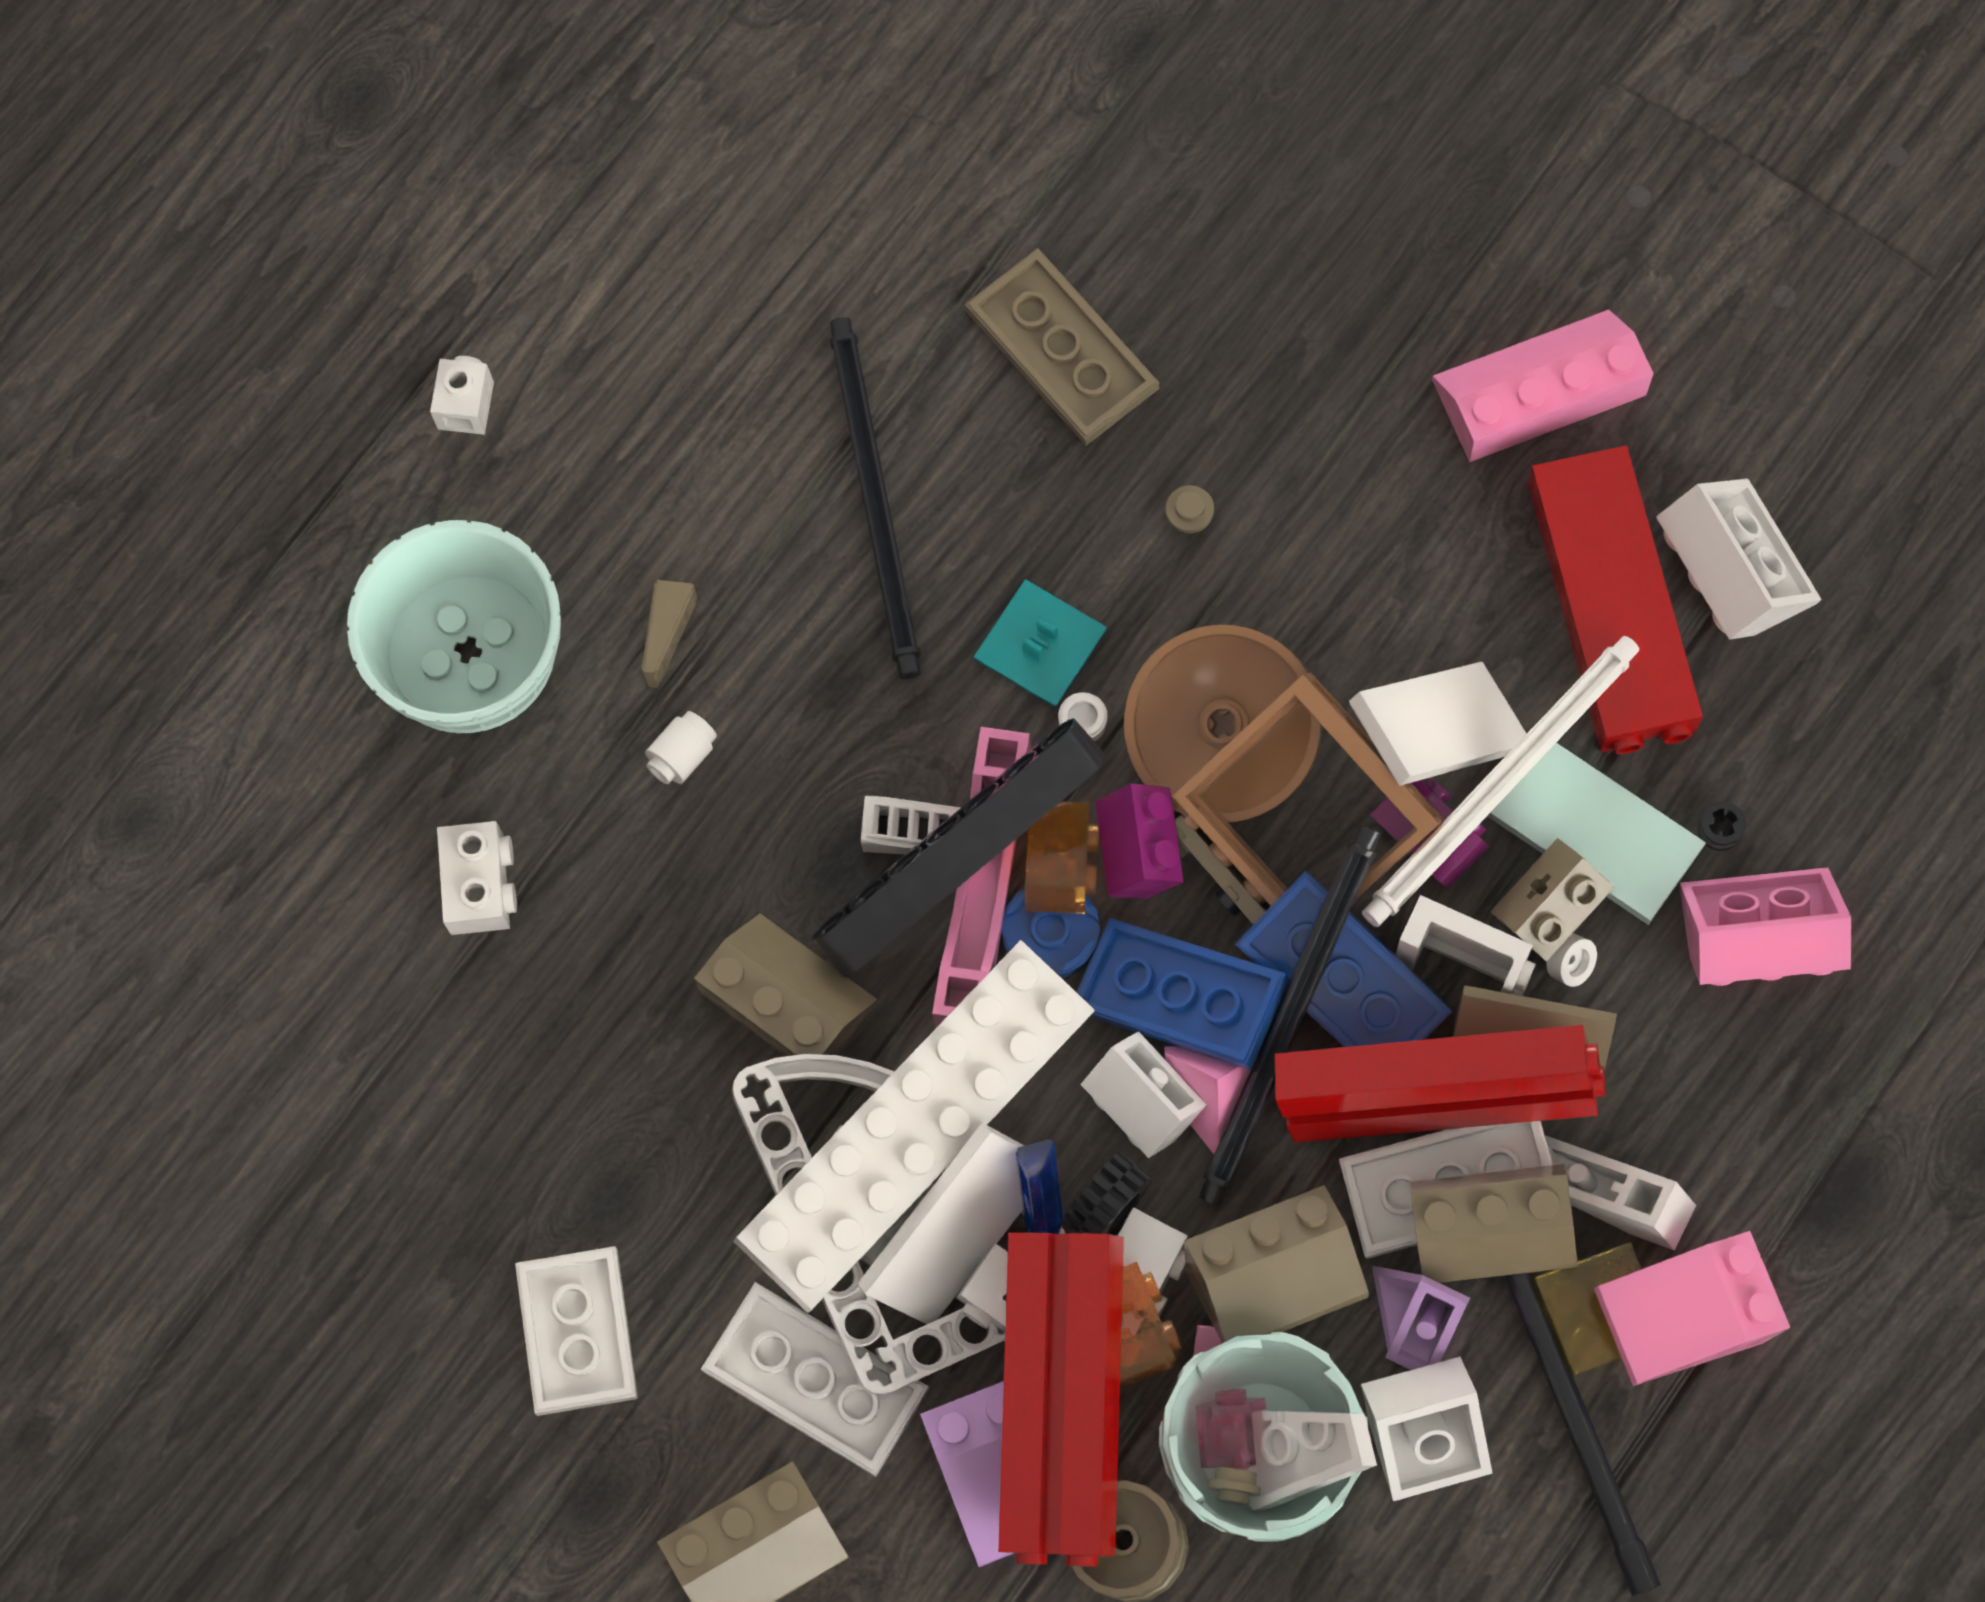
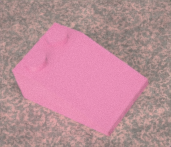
(1692, 1308)

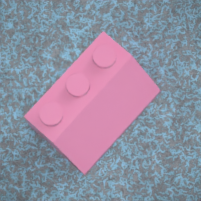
(1766, 926)

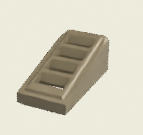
(668, 618)

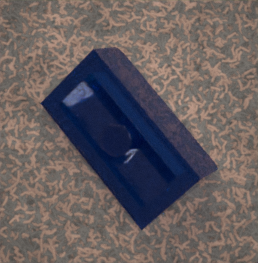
(1040, 1187)

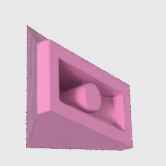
(1216, 1084)

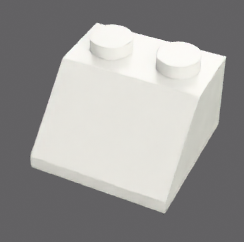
(1427, 1428)

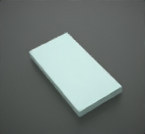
(1605, 824)

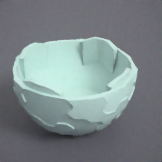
(1290, 1378)

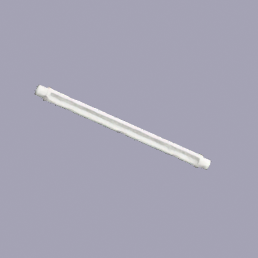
(1500, 781)

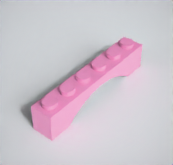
(982, 899)

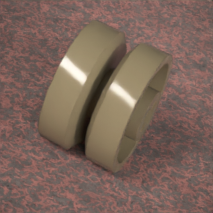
(1156, 1550)

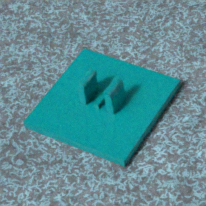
(1040, 643)

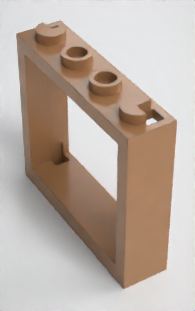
(1230, 846)

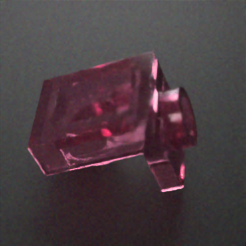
(1227, 1429)

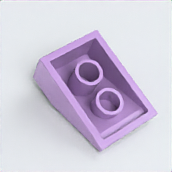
(969, 1449)

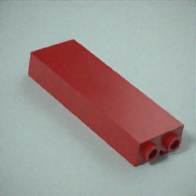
(1615, 589)
(1439, 1083)
(1061, 1397)

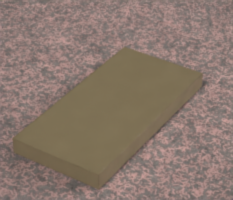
(1062, 346)

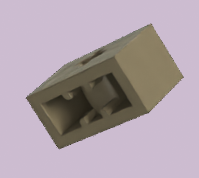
(1552, 899)

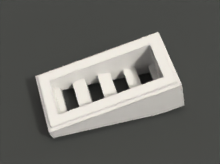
(894, 808)

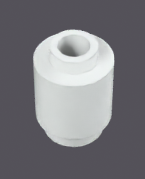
(680, 748)

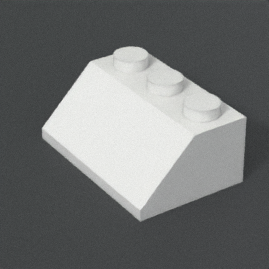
(1737, 557)

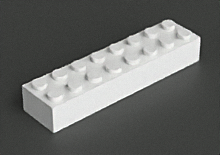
(913, 1126)

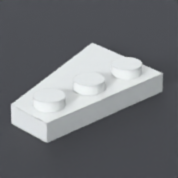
(1306, 1452)

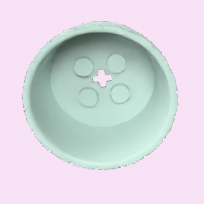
(438, 592)

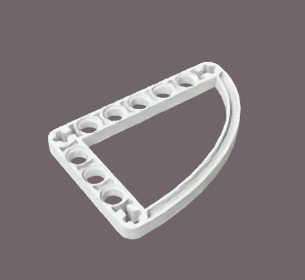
(797, 1155)

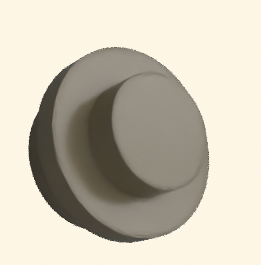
(1189, 509)
(1234, 1485)

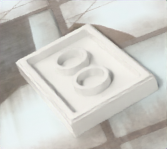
(576, 1331)

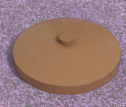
(1200, 697)

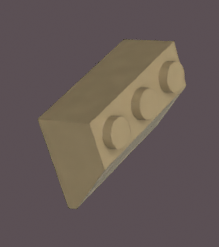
(783, 991)
(1496, 1012)
(1494, 1224)
(1276, 1267)
(755, 1543)

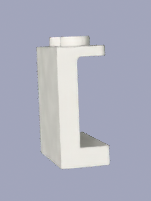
(1466, 942)

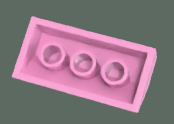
(1543, 384)

